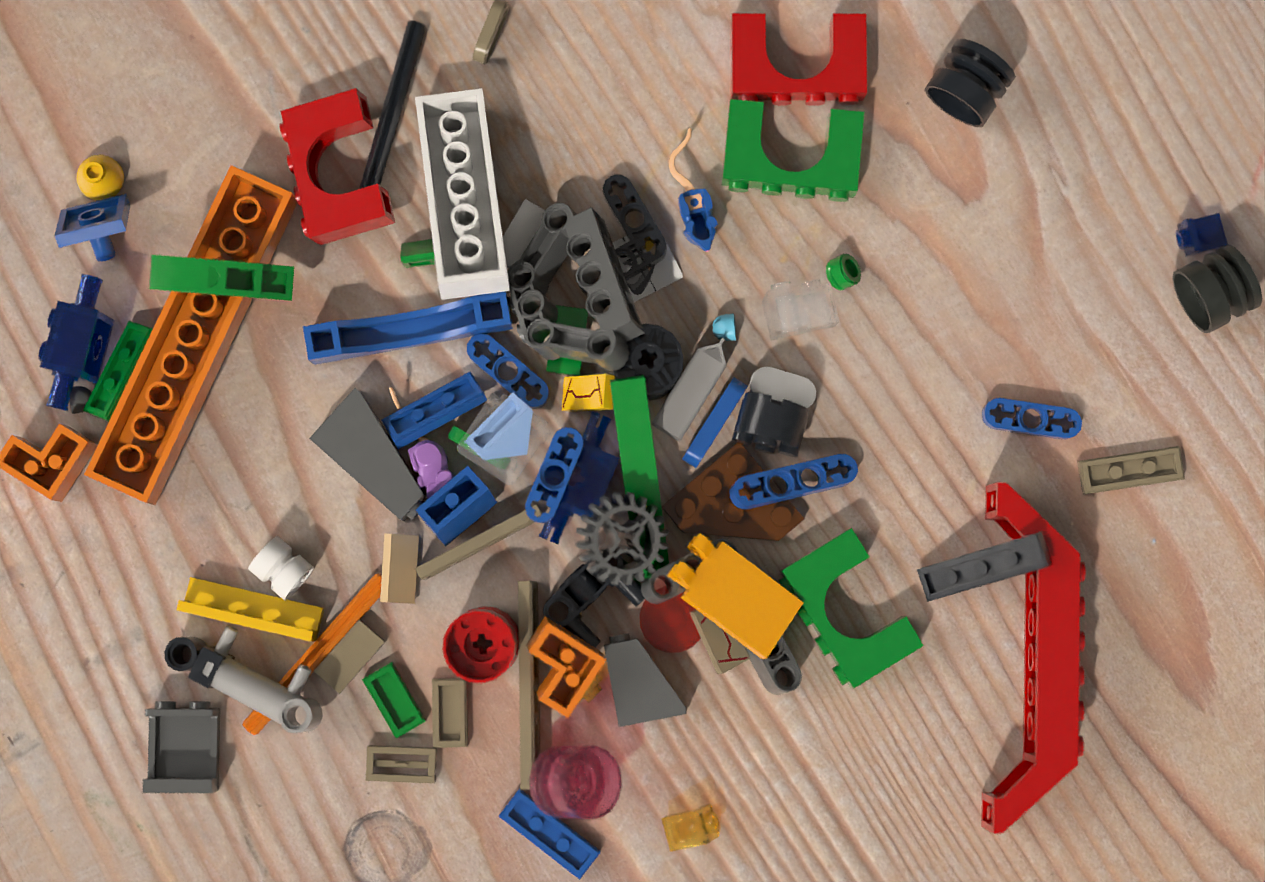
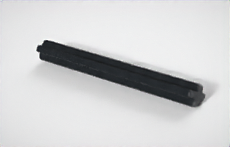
(393, 104)

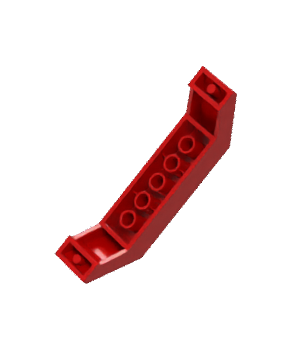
(1050, 665)

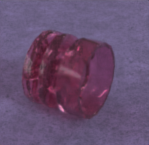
(575, 782)

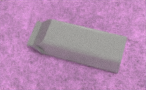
(691, 391)

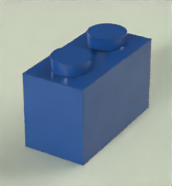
(456, 506)

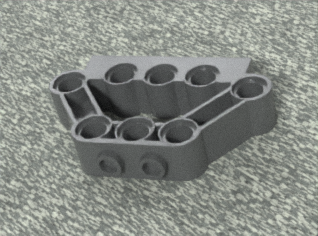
(541, 263)

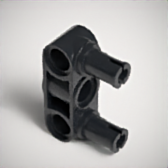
(581, 591)

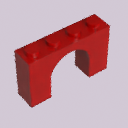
(757, 80)
(309, 132)

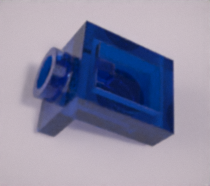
(1201, 234)

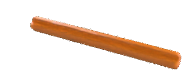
(325, 642)

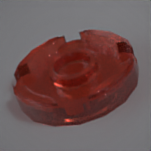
(669, 624)

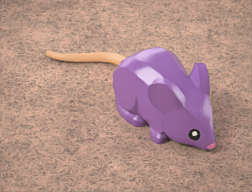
(429, 461)

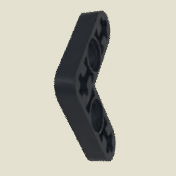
(636, 236)

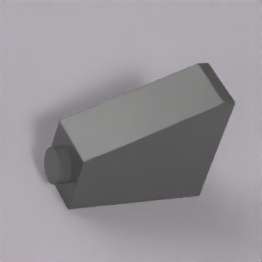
(637, 684)

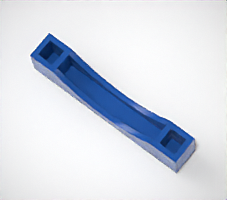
(432, 325)

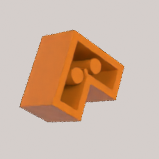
(50, 469)
(572, 663)

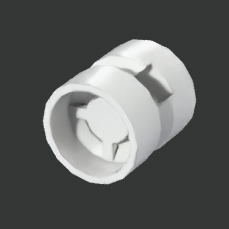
(281, 568)

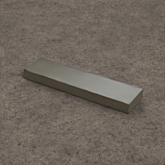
(475, 544)

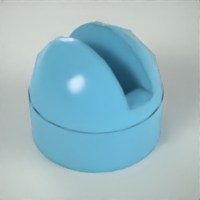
(725, 327)

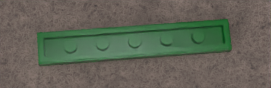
(637, 449)

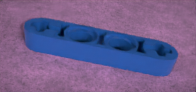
(795, 485)

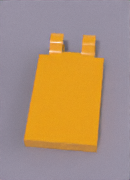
(736, 595)

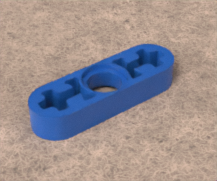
(494, 348)
(714, 422)
(1055, 431)
(572, 454)

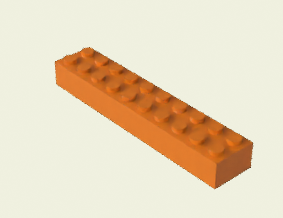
(188, 343)

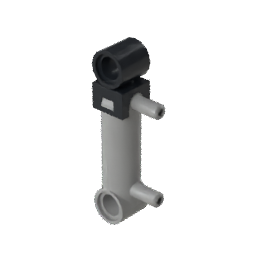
(217, 669)

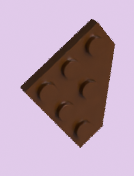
(707, 508)

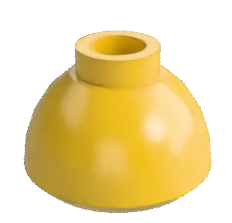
(100, 177)

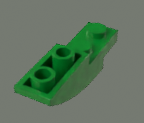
(221, 277)

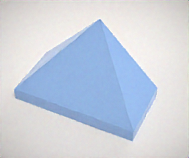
(504, 431)

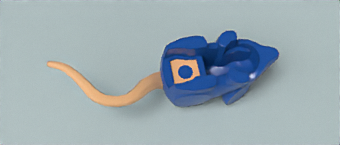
(694, 206)

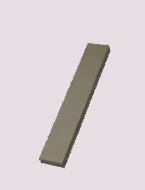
(528, 680)

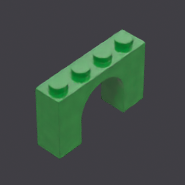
(748, 166)
(854, 658)

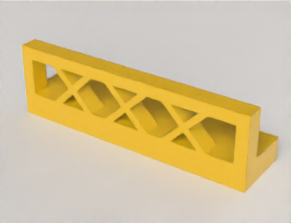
(252, 609)

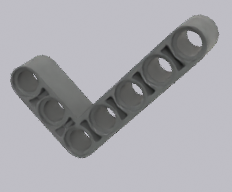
(767, 668)

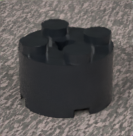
(771, 424)

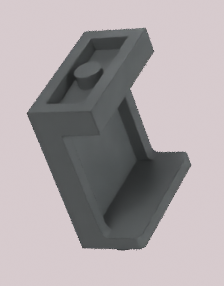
(183, 748)

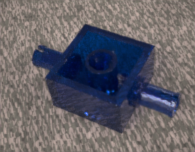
(75, 342)
(596, 469)

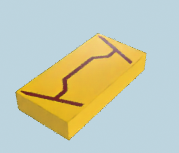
(587, 393)

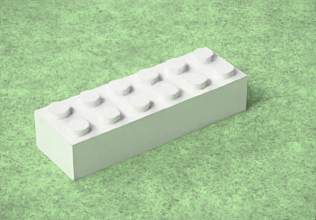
(461, 194)

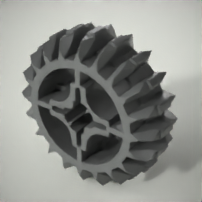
(611, 547)

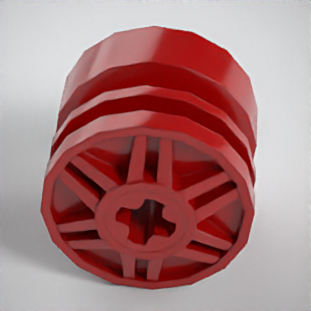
(470, 660)

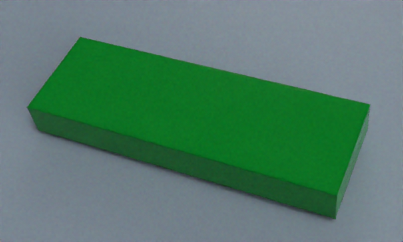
(117, 371)

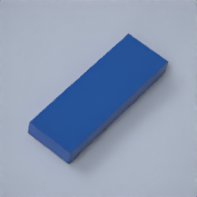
(434, 410)
(550, 834)

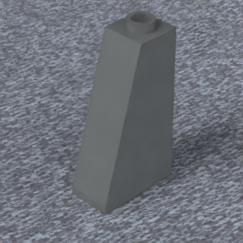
(367, 453)

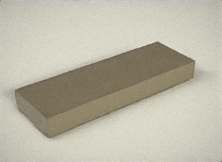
(1130, 470)

